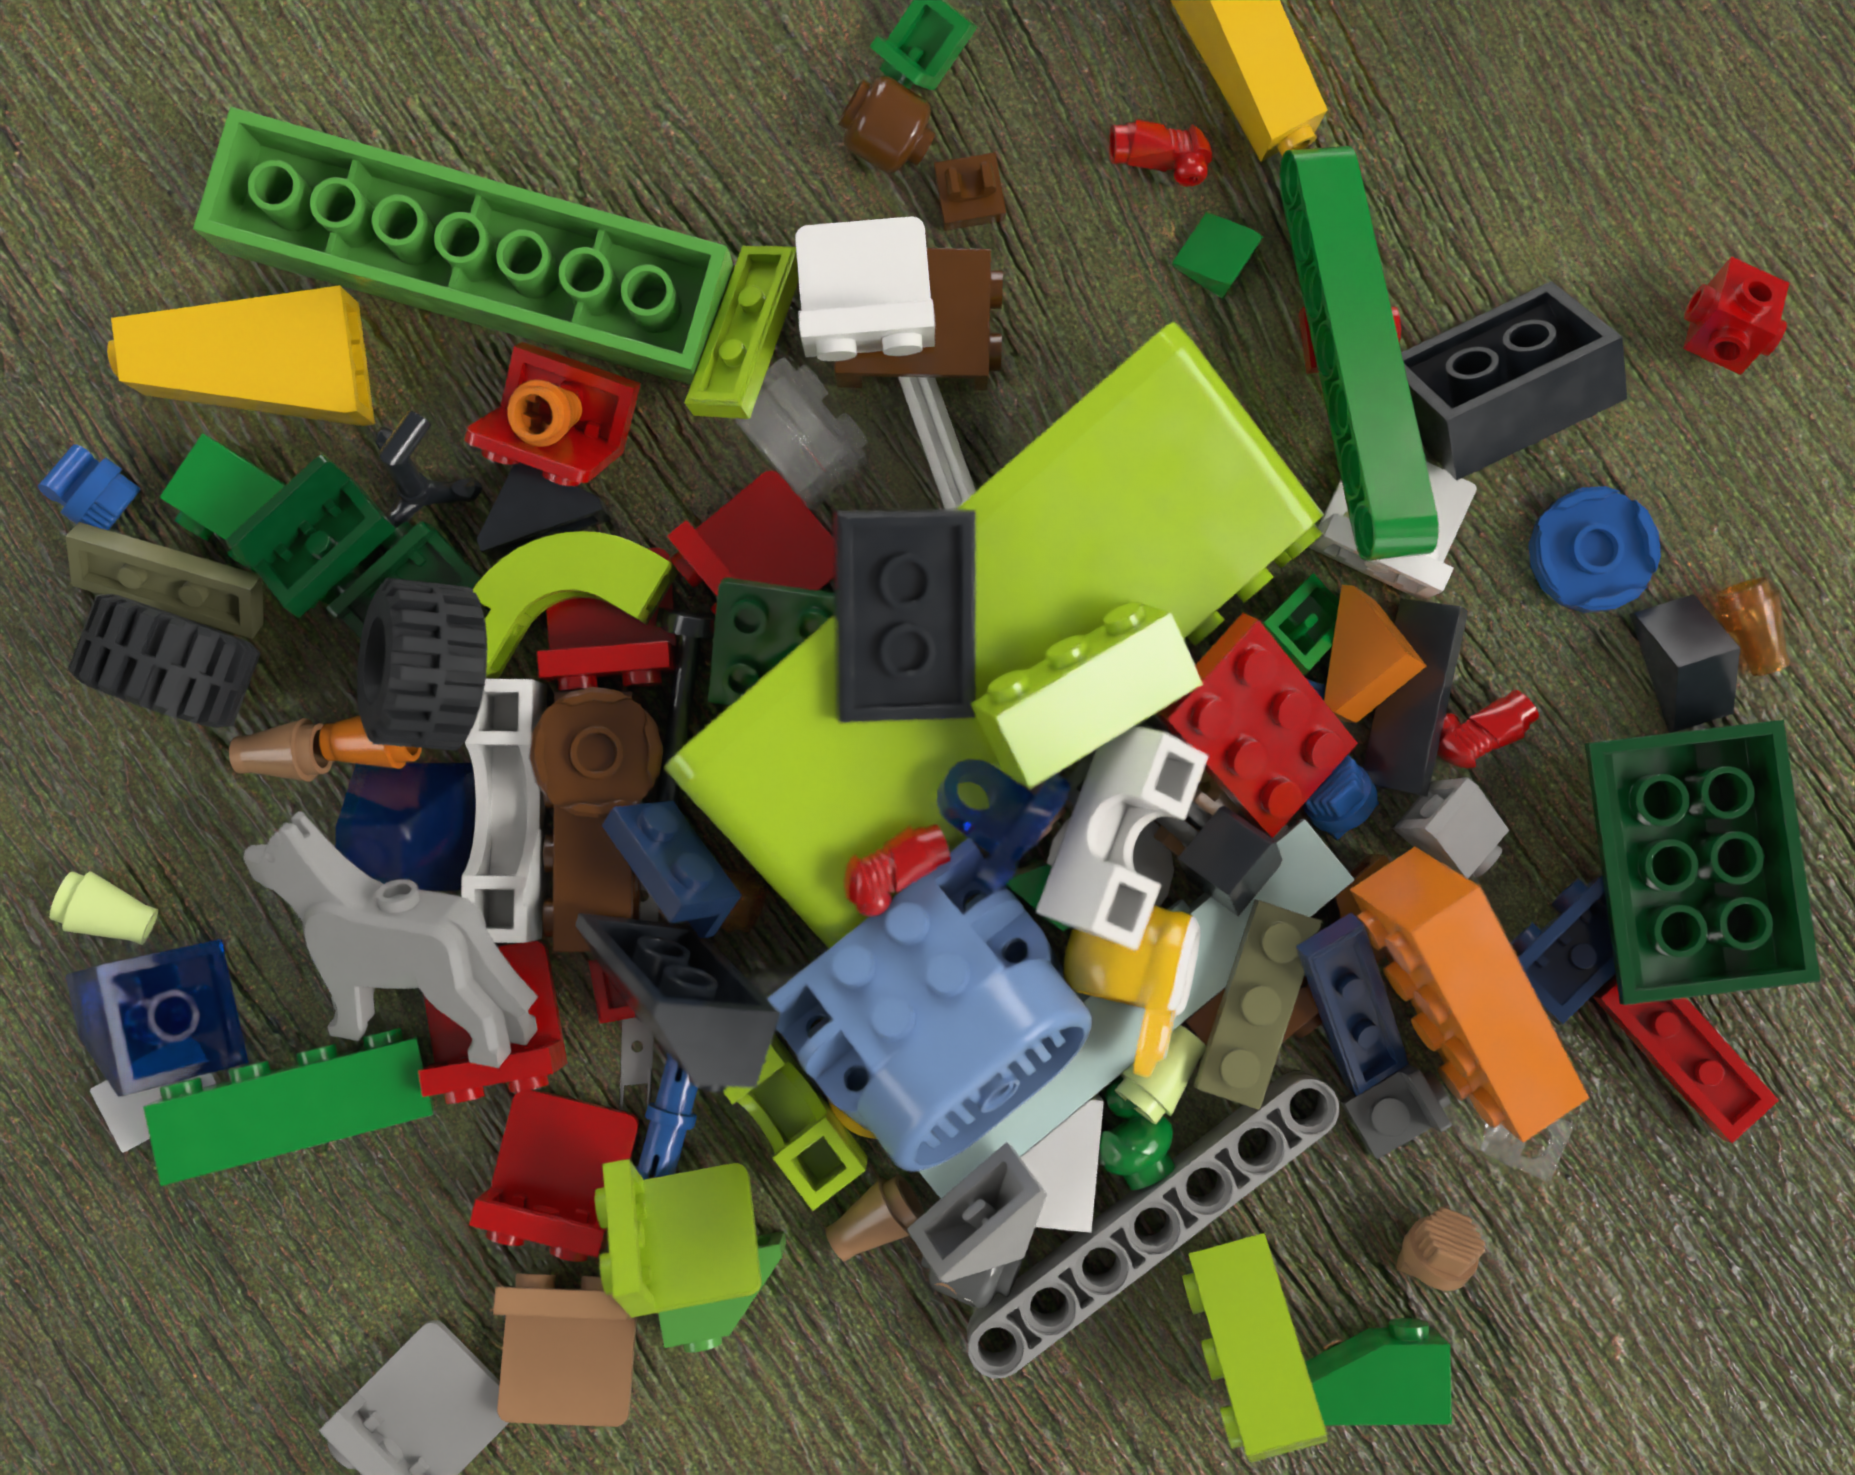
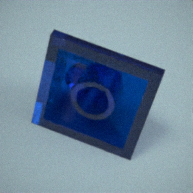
(410, 823)
(159, 1017)

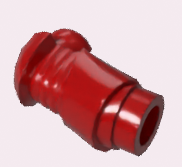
(1162, 149)
(1487, 730)
(894, 867)

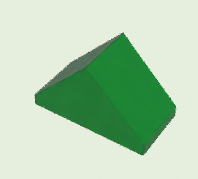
(1304, 623)

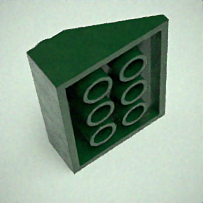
(1702, 862)

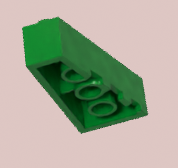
(287, 1108)

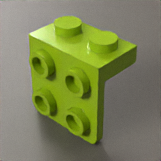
(677, 1237)

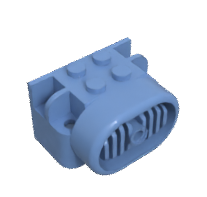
(935, 1015)

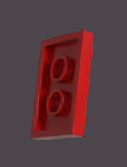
(1259, 725)

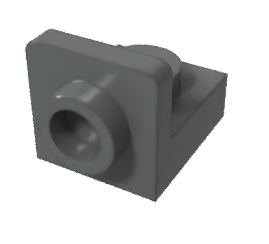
(1398, 1110)

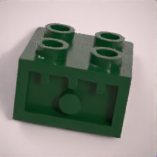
(757, 630)

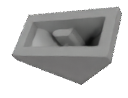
(982, 1219)

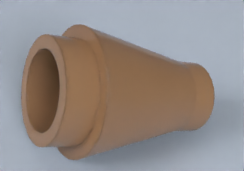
(281, 751)
(875, 1218)

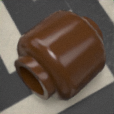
(887, 124)

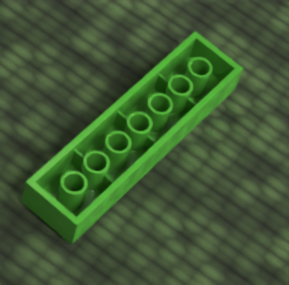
(463, 245)

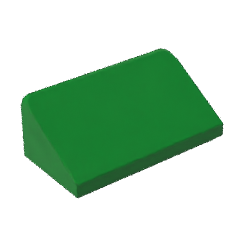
(1029, 884)

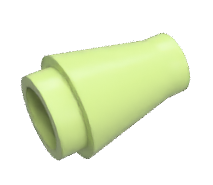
(101, 909)
(1168, 1080)

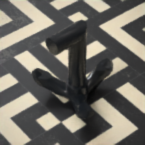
(412, 487)

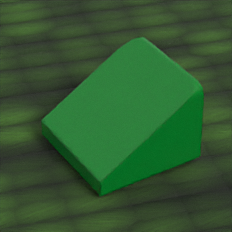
(1217, 253)

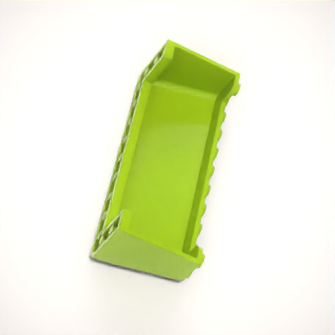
(1131, 496)

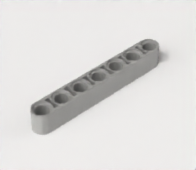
(1139, 1253)

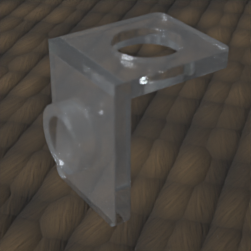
(1508, 1148)

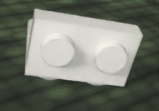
(864, 288)

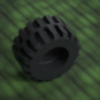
(163, 661)
(421, 664)

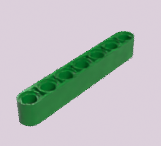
(1358, 354)

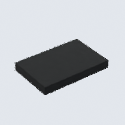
(905, 614)

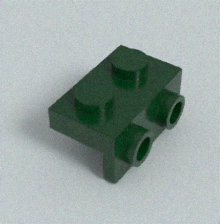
(310, 534)
(410, 554)

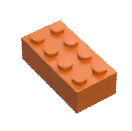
(1468, 993)

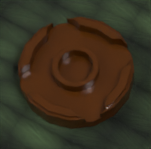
(595, 752)

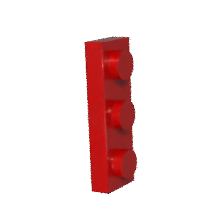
(1693, 1060)

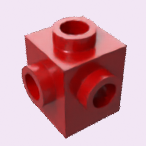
(1736, 316)

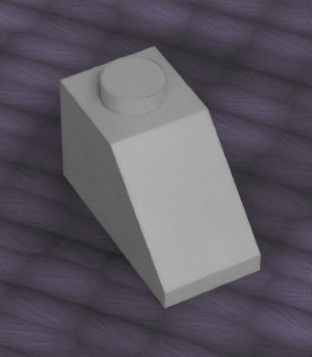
(1455, 826)

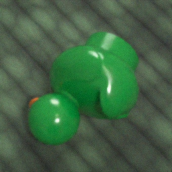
(1136, 1145)

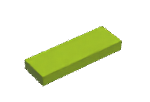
(744, 333)

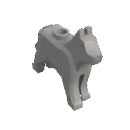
(395, 939)

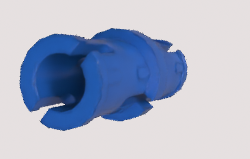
(669, 1120)

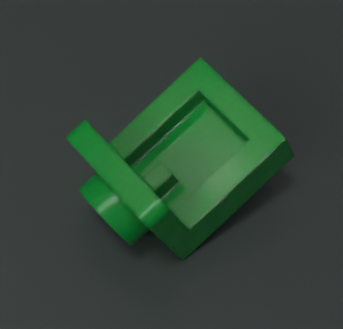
(924, 43)

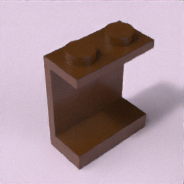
(962, 298)

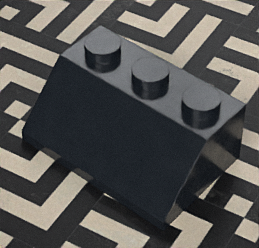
(1512, 378)
(686, 997)

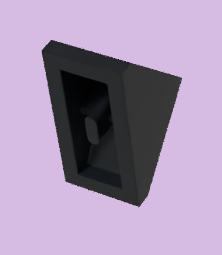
(536, 508)
(1688, 661)

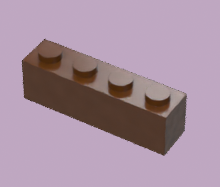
(587, 874)

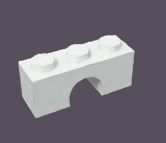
(1127, 786)

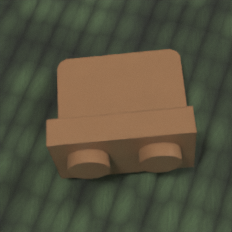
(564, 1353)

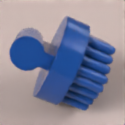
(88, 488)
(1342, 799)

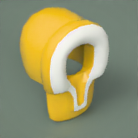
(1151, 977)

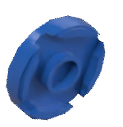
(1594, 549)

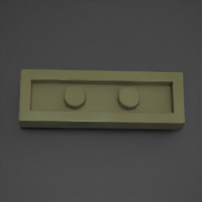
(166, 579)
(1255, 1005)

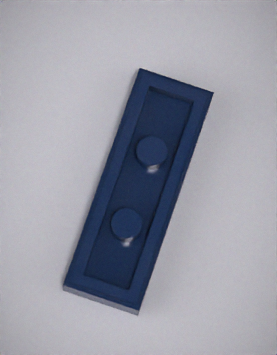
(1353, 1004)

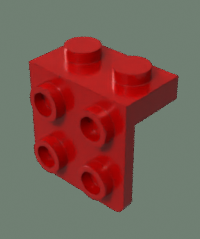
(588, 445)
(759, 538)
(602, 642)
(526, 1065)
(551, 1174)

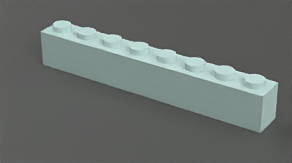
(1302, 884)

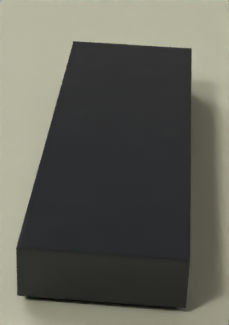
(1412, 719)

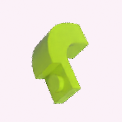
(564, 569)

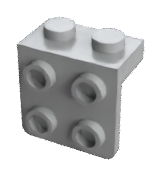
(420, 1411)

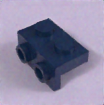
(673, 864)
(1571, 953)

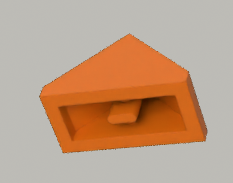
(1367, 657)

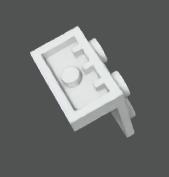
(1415, 575)

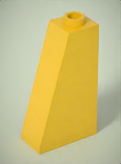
(1257, 70)
(259, 354)

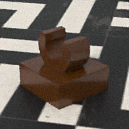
(969, 191)

